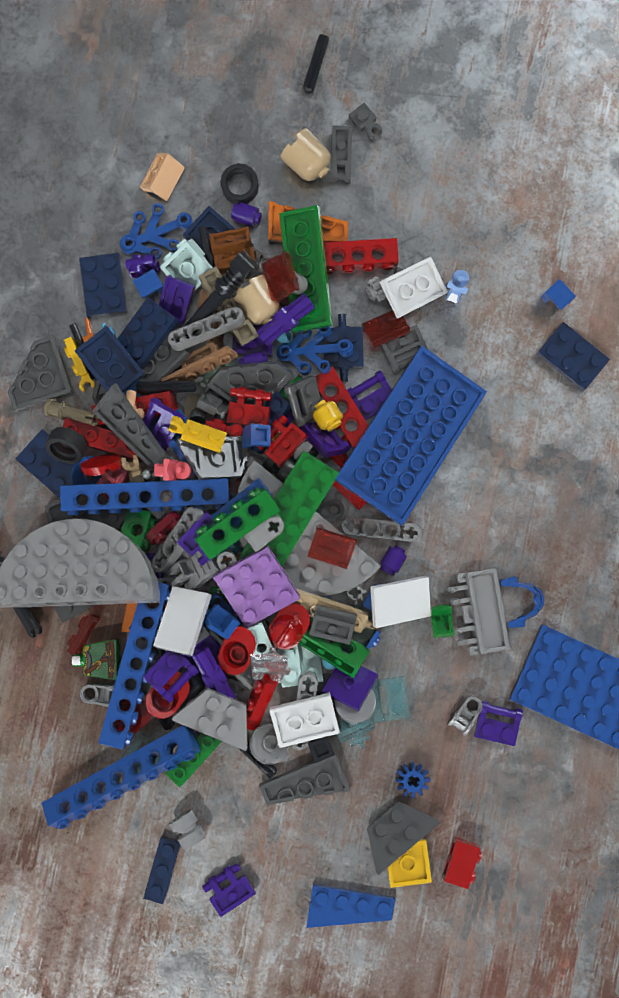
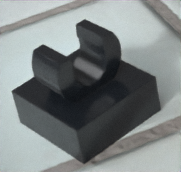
(321, 749)

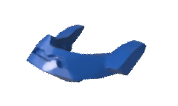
(538, 599)

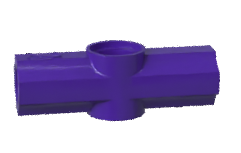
(286, 319)
(212, 672)

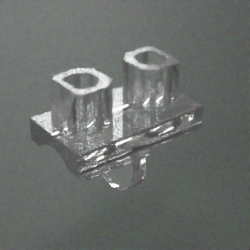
(269, 663)

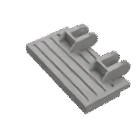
(190, 567)
(484, 611)

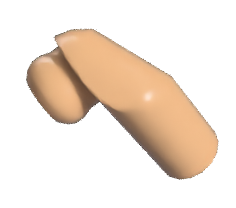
(131, 396)

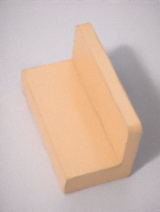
(162, 176)

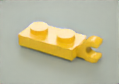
(78, 367)
(198, 433)

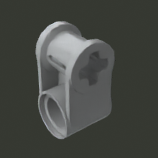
(263, 534)
(102, 696)
(465, 715)

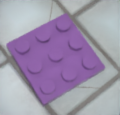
(256, 586)

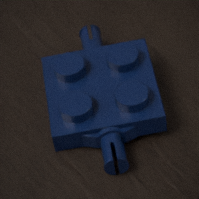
(341, 332)

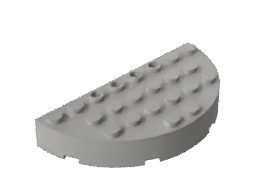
(76, 565)
(305, 572)

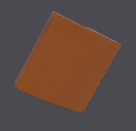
(229, 244)

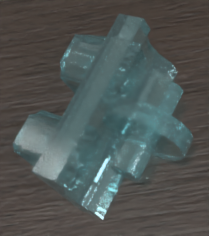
(347, 733)

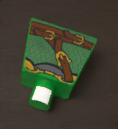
(99, 659)

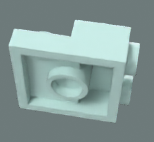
(186, 263)
(300, 660)

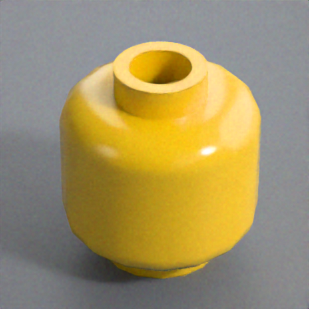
(327, 415)

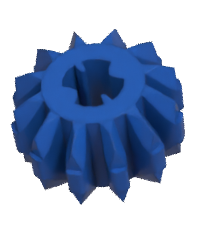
(409, 786)

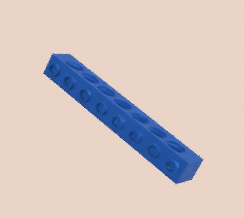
(70, 496)
(110, 735)
(56, 806)

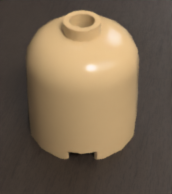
(307, 156)
(256, 301)

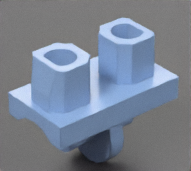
(457, 285)

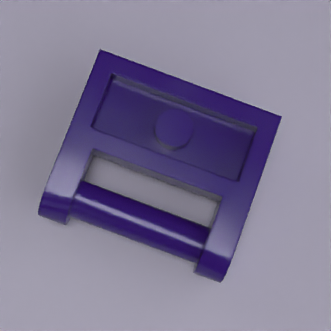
(371, 404)
(161, 430)
(325, 442)
(163, 671)
(497, 730)

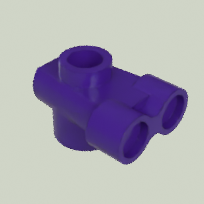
(139, 265)

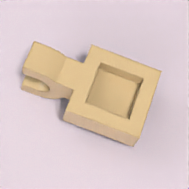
(135, 468)

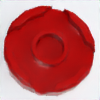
(98, 464)

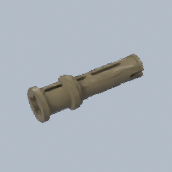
(64, 410)

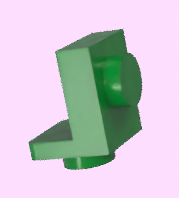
(442, 621)

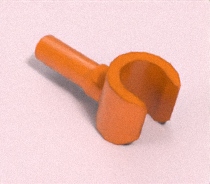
(89, 331)

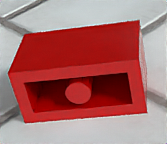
(461, 863)

